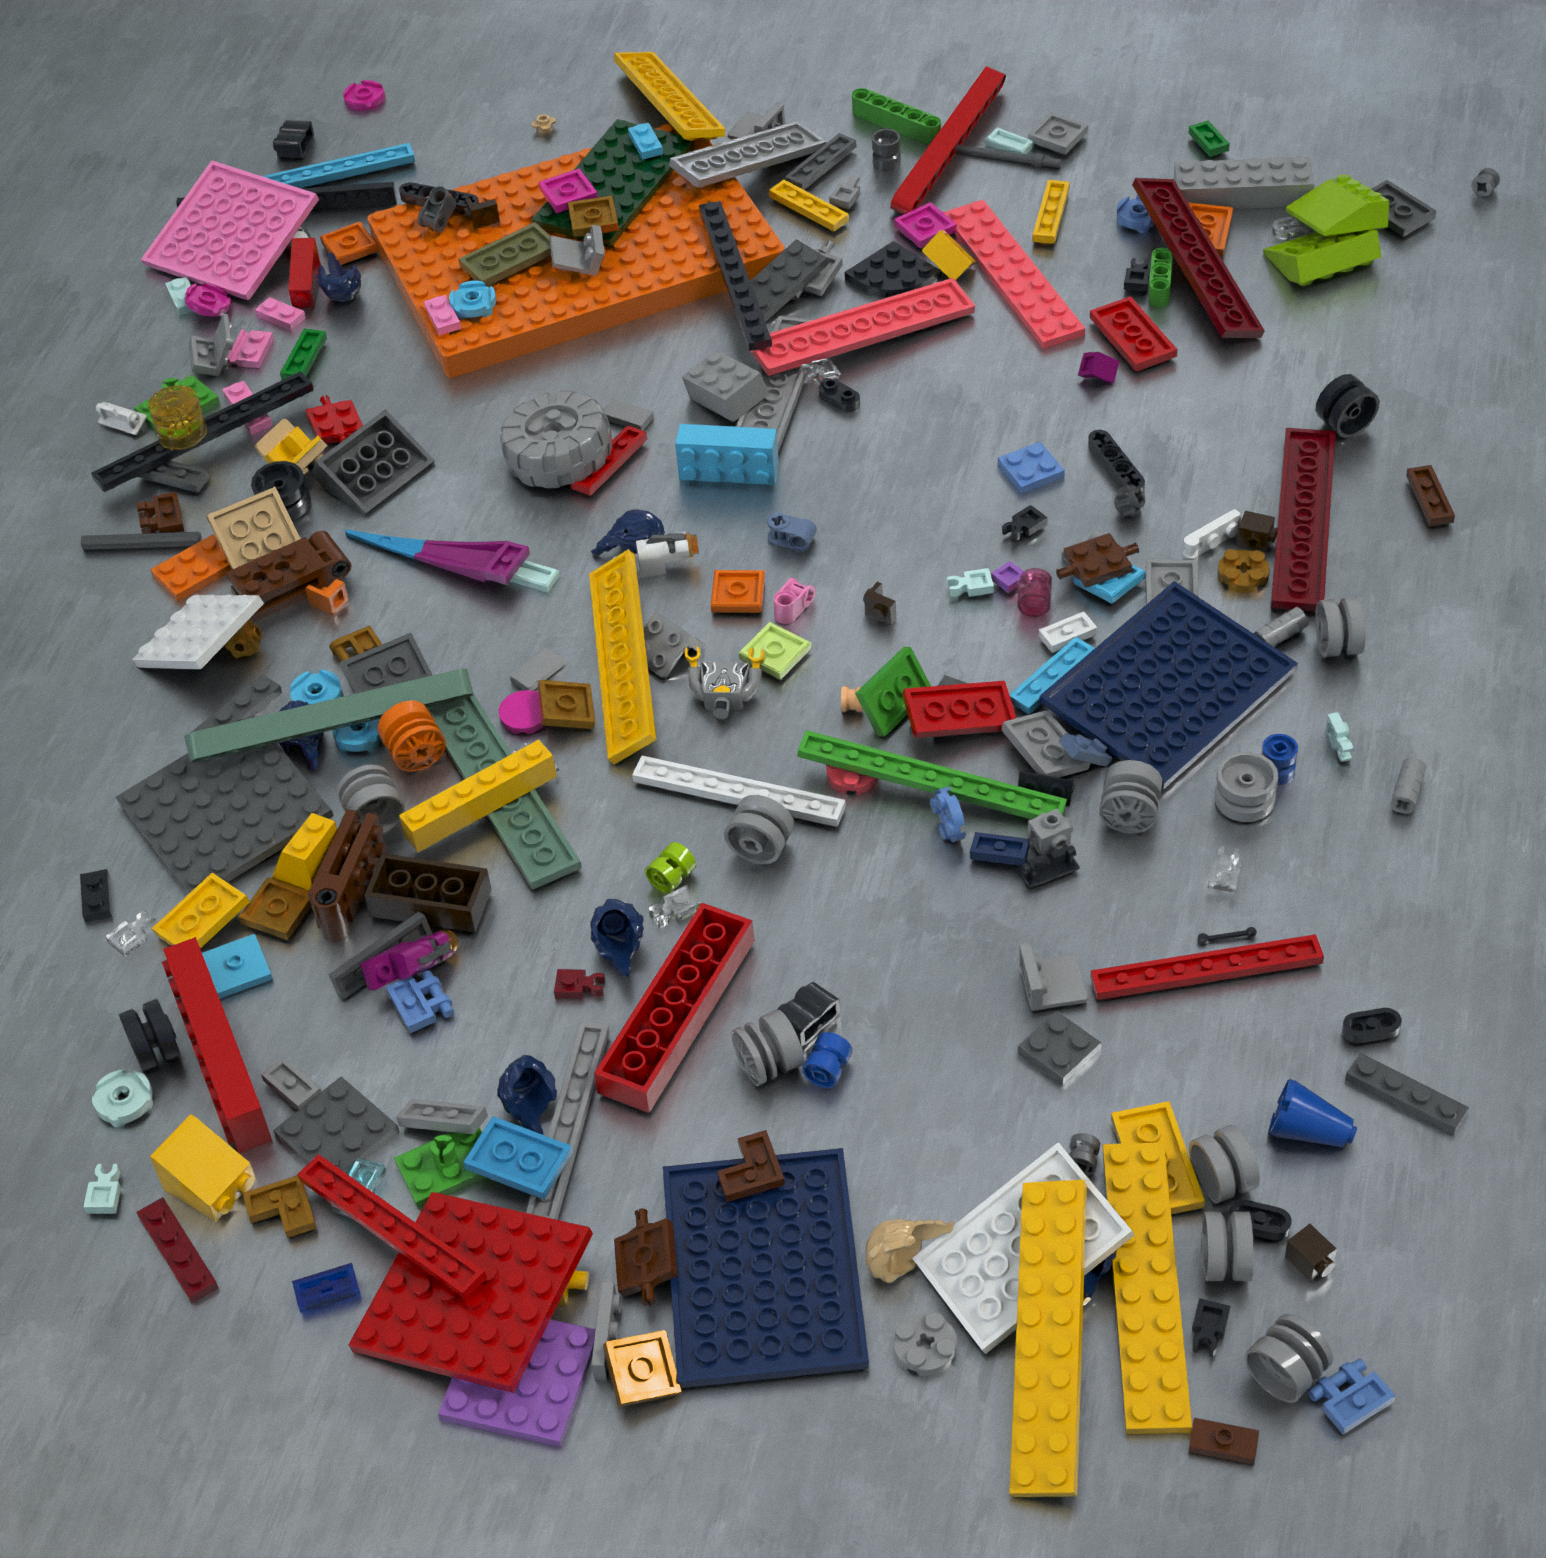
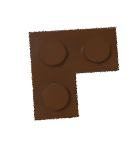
(758, 1172)

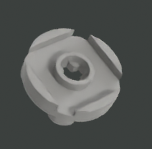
(925, 1327)

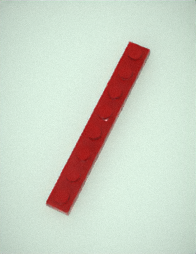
(1206, 967)
(392, 1227)

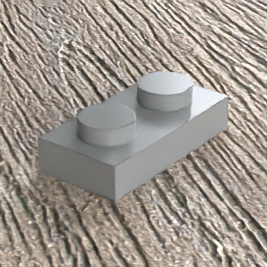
(290, 1083)

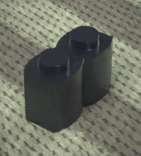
(293, 139)
(811, 1011)

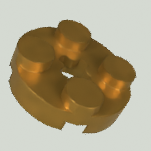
(1236, 560)

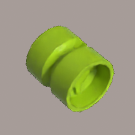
(670, 868)

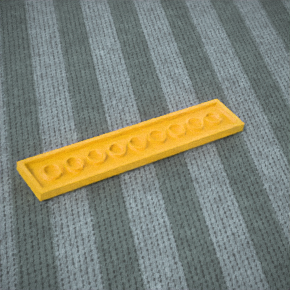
(669, 95)
(622, 657)
(1147, 1292)
(1049, 1340)

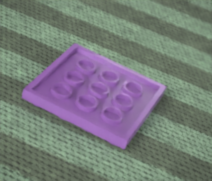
(543, 1398)

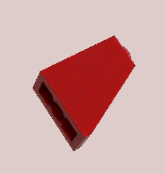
(303, 273)

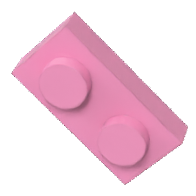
(280, 314)
(442, 315)

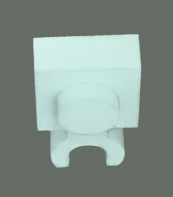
(974, 582)
(1338, 734)
(104, 1194)

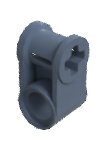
(791, 533)

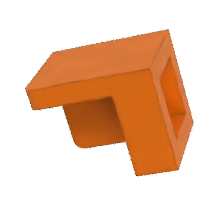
(329, 598)

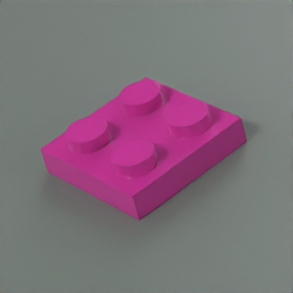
(567, 188)
(924, 224)

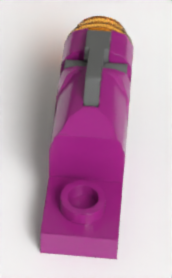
(409, 958)

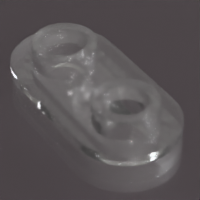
(1290, 228)

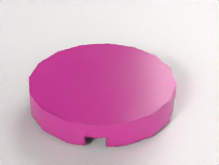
(364, 95)
(207, 299)
(521, 712)

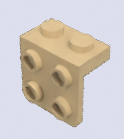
(277, 433)

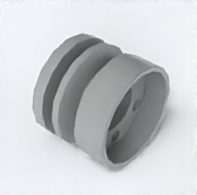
(371, 791)
(1130, 796)
(769, 1047)
(1288, 1358)

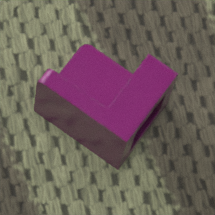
(1098, 366)

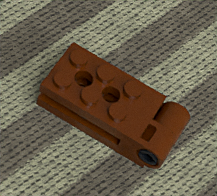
(286, 572)
(346, 873)

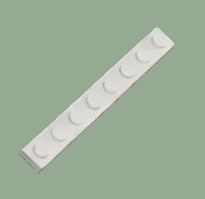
(733, 788)

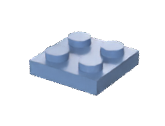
(1031, 467)

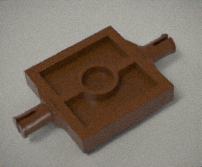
(1097, 560)
(645, 1257)

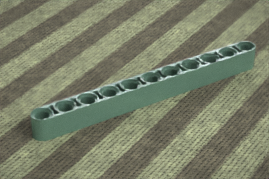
(324, 715)

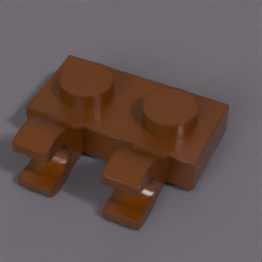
(167, 513)

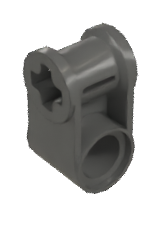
(437, 209)

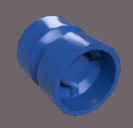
(1283, 753)
(827, 1059)

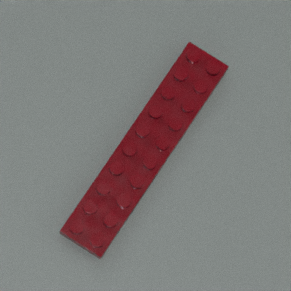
(1198, 258)
(1303, 519)

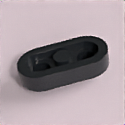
(839, 395)
(1370, 1025)
(1263, 1217)

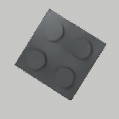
(1059, 1047)

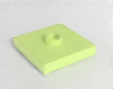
(781, 649)

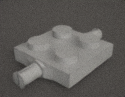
(824, 278)

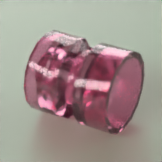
(1034, 592)

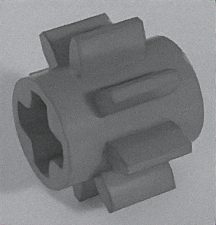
(1129, 501)

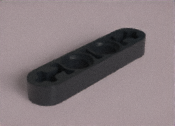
(415, 194)
(1095, 442)

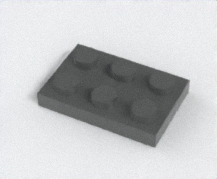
(1405, 210)
(386, 665)

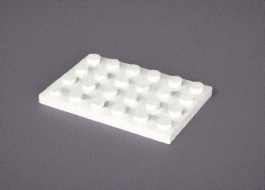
(979, 1260)

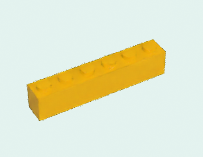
(478, 796)

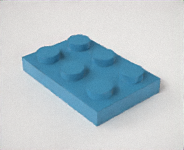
(518, 1157)

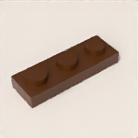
(1430, 495)

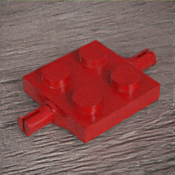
(333, 421)

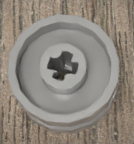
(1340, 627)
(1246, 786)
(759, 829)
(1224, 1164)
(1223, 1247)

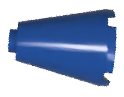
(1309, 1118)

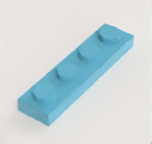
(1028, 693)

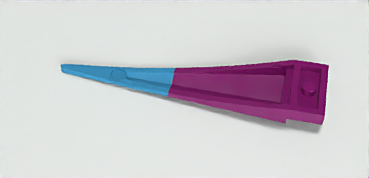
(477, 560)

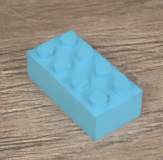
(727, 454)

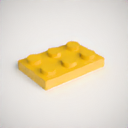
(201, 912)

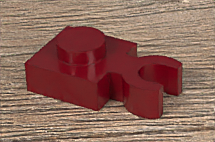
(574, 983)

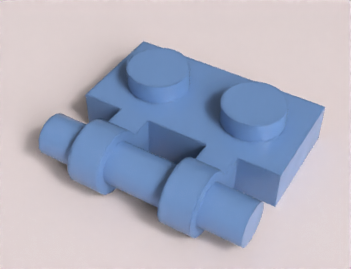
(412, 1005)
(1356, 1403)

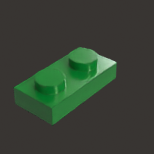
(1209, 138)

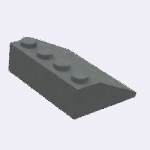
(371, 463)

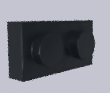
(96, 895)

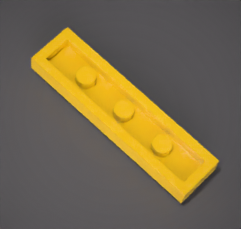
(809, 205)
(1051, 212)

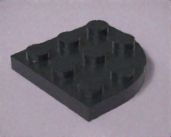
(892, 271)

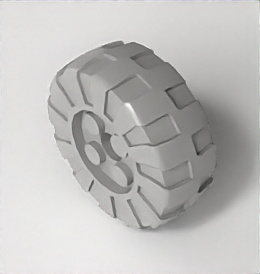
(556, 439)

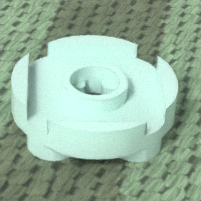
(122, 1111)

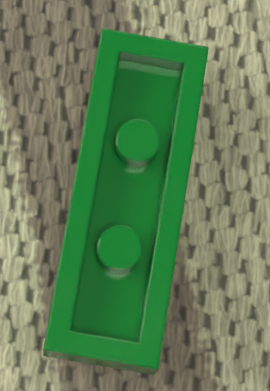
(304, 353)

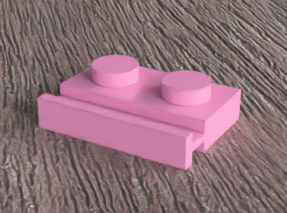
(250, 349)

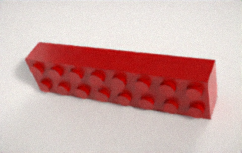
(674, 1008)
(216, 1045)

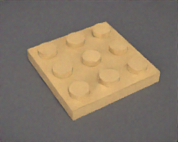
(253, 527)

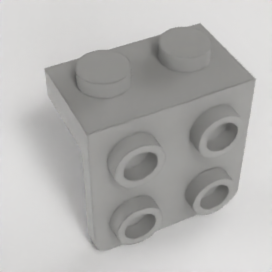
(210, 355)

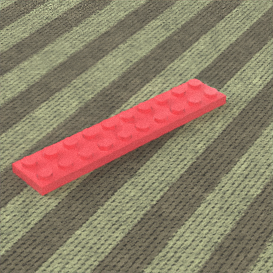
(1015, 275)
(864, 326)

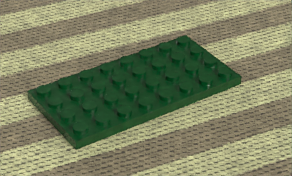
(619, 172)

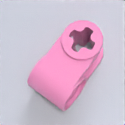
(792, 601)

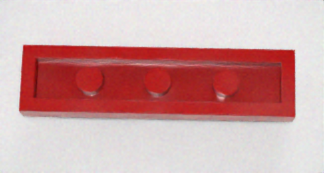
(623, 447)

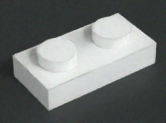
(1062, 632)

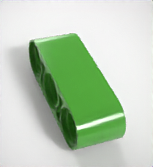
(1160, 278)

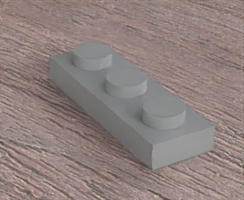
(442, 1116)
(605, 1328)

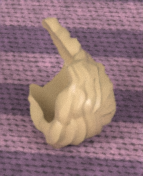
(897, 1242)

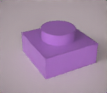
(1007, 576)

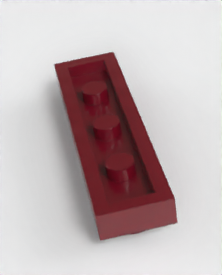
(177, 1250)

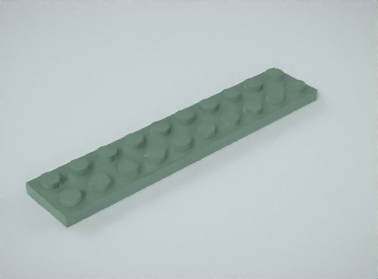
(525, 822)

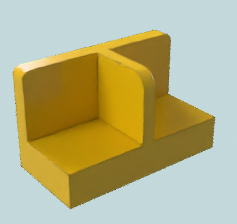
(948, 255)
(291, 447)

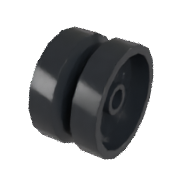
(1347, 405)
(289, 482)
(149, 1035)

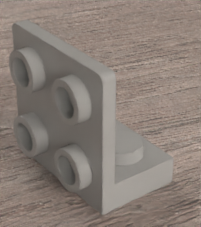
(754, 123)
(579, 256)
(666, 644)
(1051, 980)

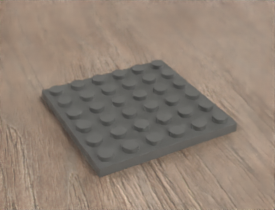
(222, 812)

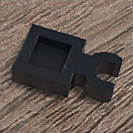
(1137, 276)
(1026, 521)
(1209, 1324)

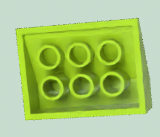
(1341, 207)
(1321, 256)

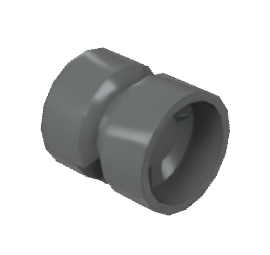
(886, 149)

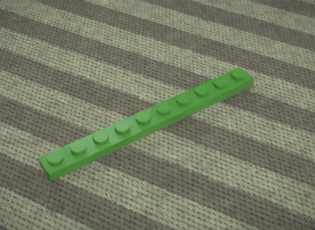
(927, 776)

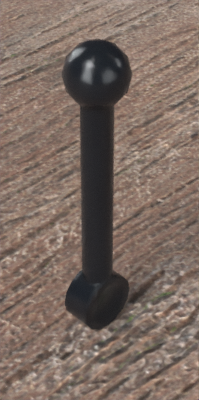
(1203, 939)

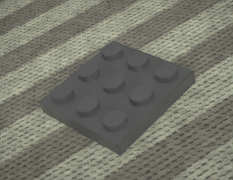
(337, 1126)

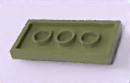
(507, 255)

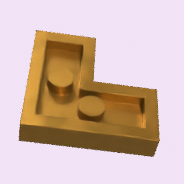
(283, 1198)

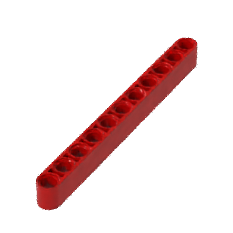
(943, 146)

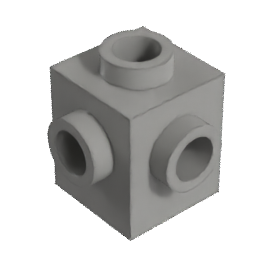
(1049, 832)

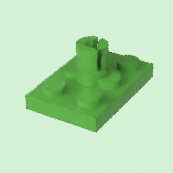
(206, 397)
(882, 693)
(438, 1166)

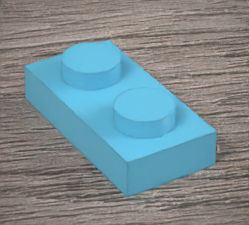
(645, 141)

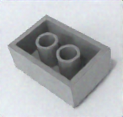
(725, 385)

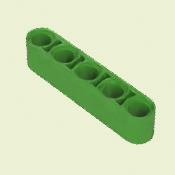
(895, 115)

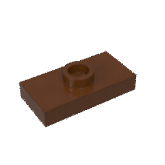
(1223, 1441)

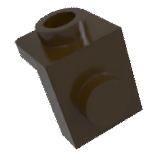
(481, 213)
(879, 606)

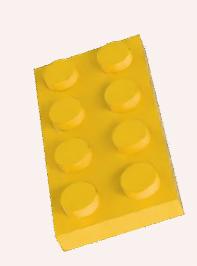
(1155, 1125)

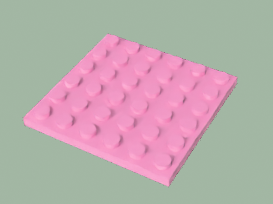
(230, 229)

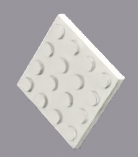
(197, 631)

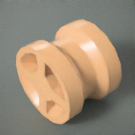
(849, 700)

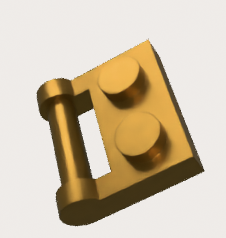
(360, 641)

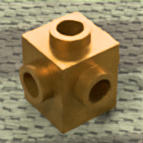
(245, 640)

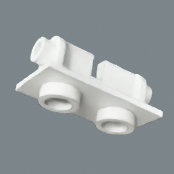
(120, 418)

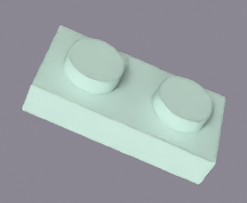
(177, 290)

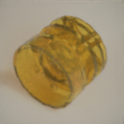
(177, 417)

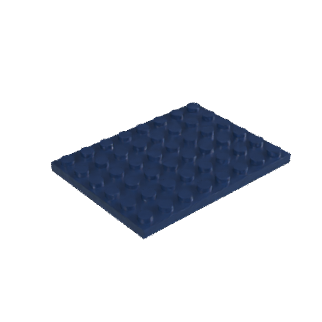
(1168, 682)
(765, 1277)

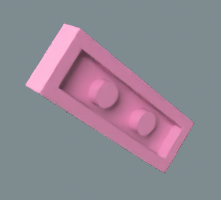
(238, 392)

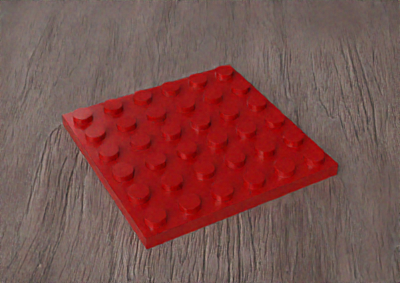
(502, 1321)

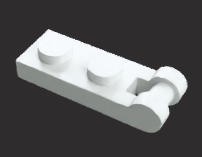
(1211, 535)

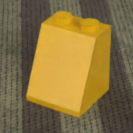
(305, 852)
(202, 1169)

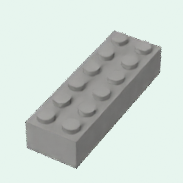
(1245, 182)

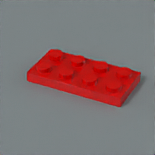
(1133, 333)
(958, 708)

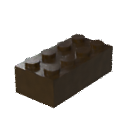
(442, 891)

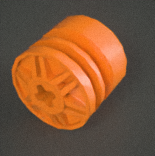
(411, 736)

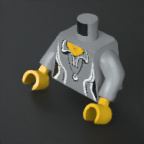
(724, 684)

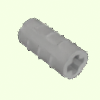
(1283, 627)
(1408, 785)

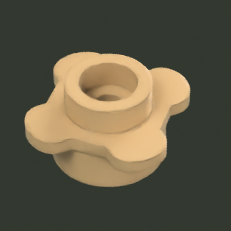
(543, 123)

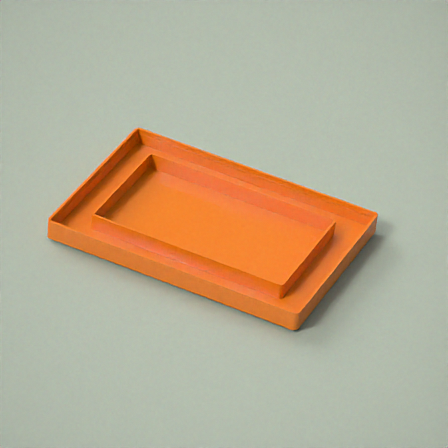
(650, 268)

